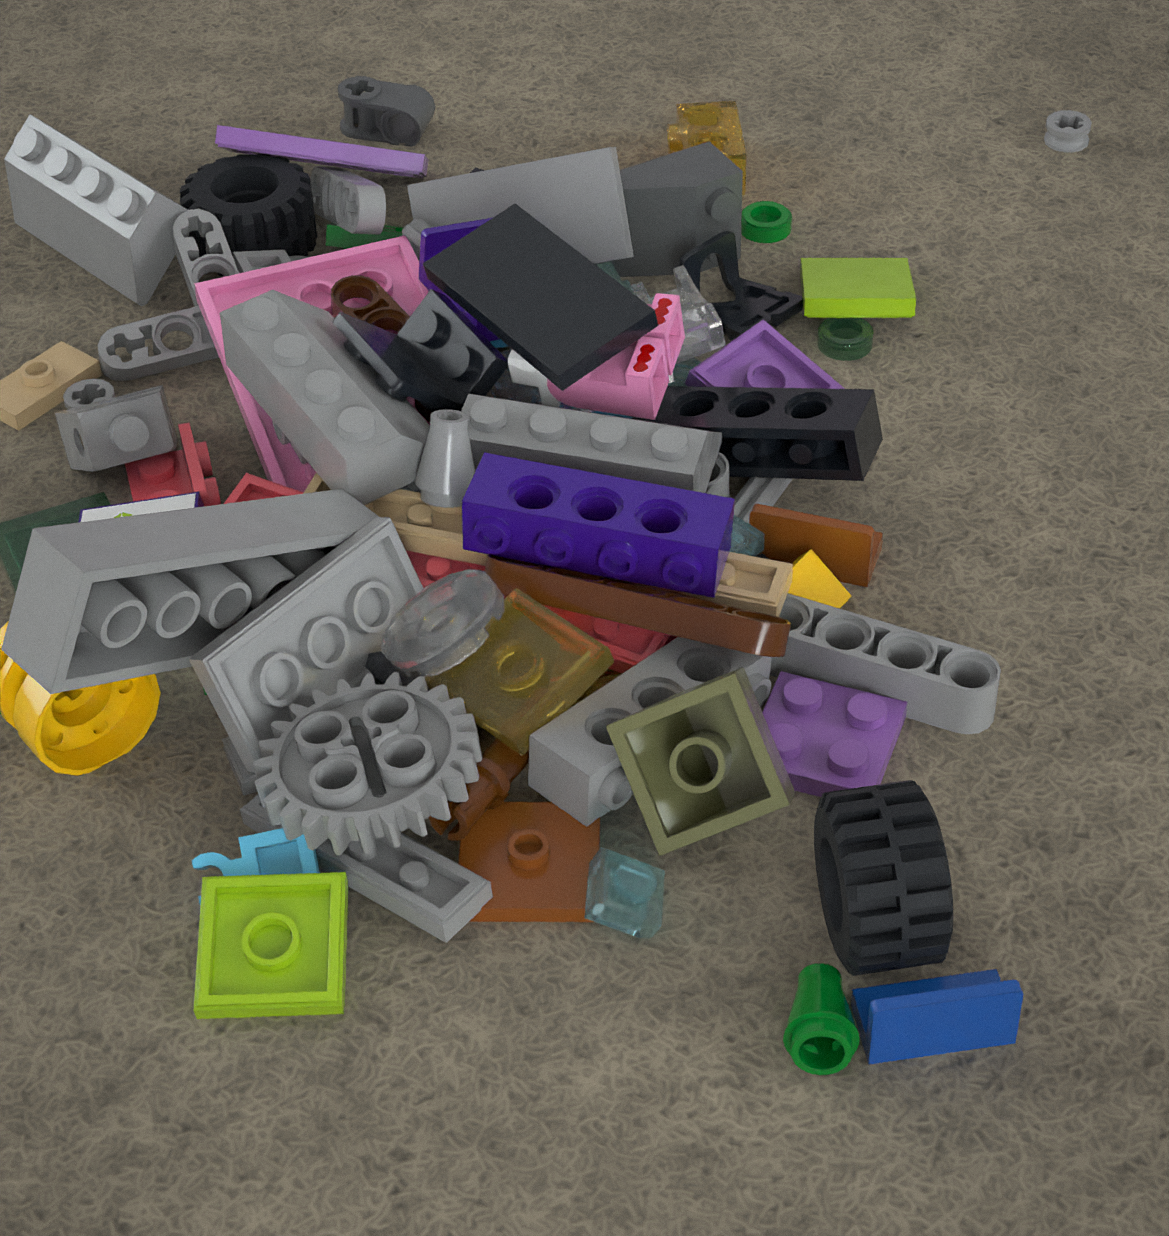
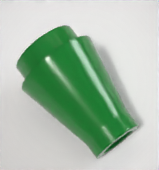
(820, 1024)

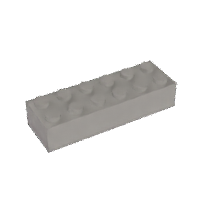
(160, 586)

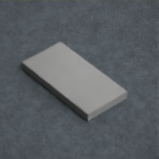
(569, 194)
(307, 636)

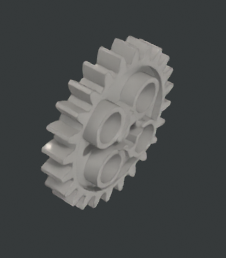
(316, 778)

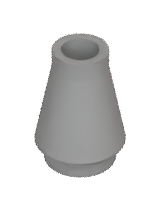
(446, 460)

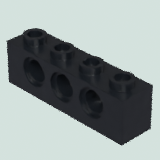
(782, 429)

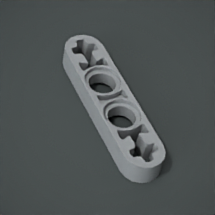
(348, 200)

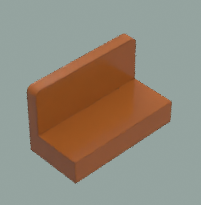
(843, 546)

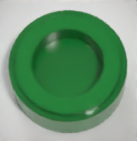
(766, 222)

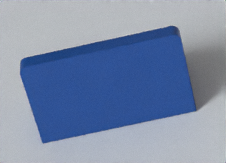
(937, 1015)

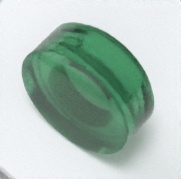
(845, 338)

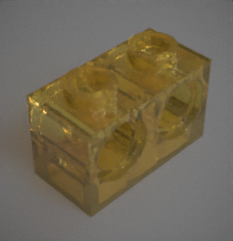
(709, 122)

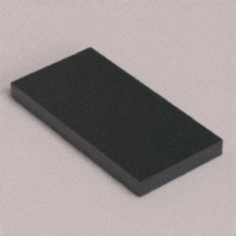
(540, 296)

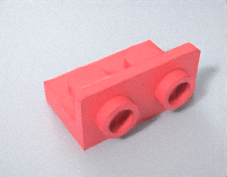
(175, 472)

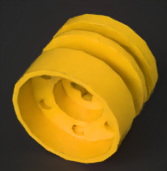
(77, 727)

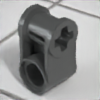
(385, 111)

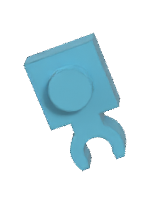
(263, 855)

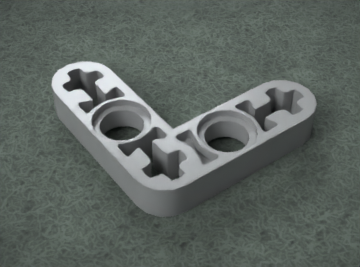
(188, 320)

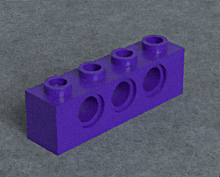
(598, 524)

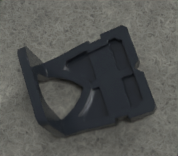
(752, 300)

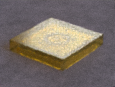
(525, 671)

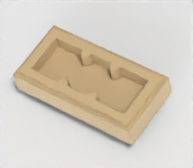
(42, 382)

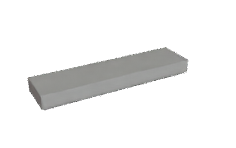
(404, 879)

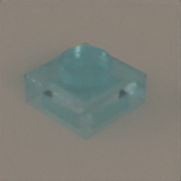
(624, 894)

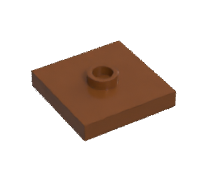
(533, 860)

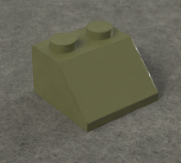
(701, 761)

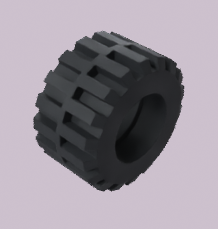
(257, 201)
(883, 877)

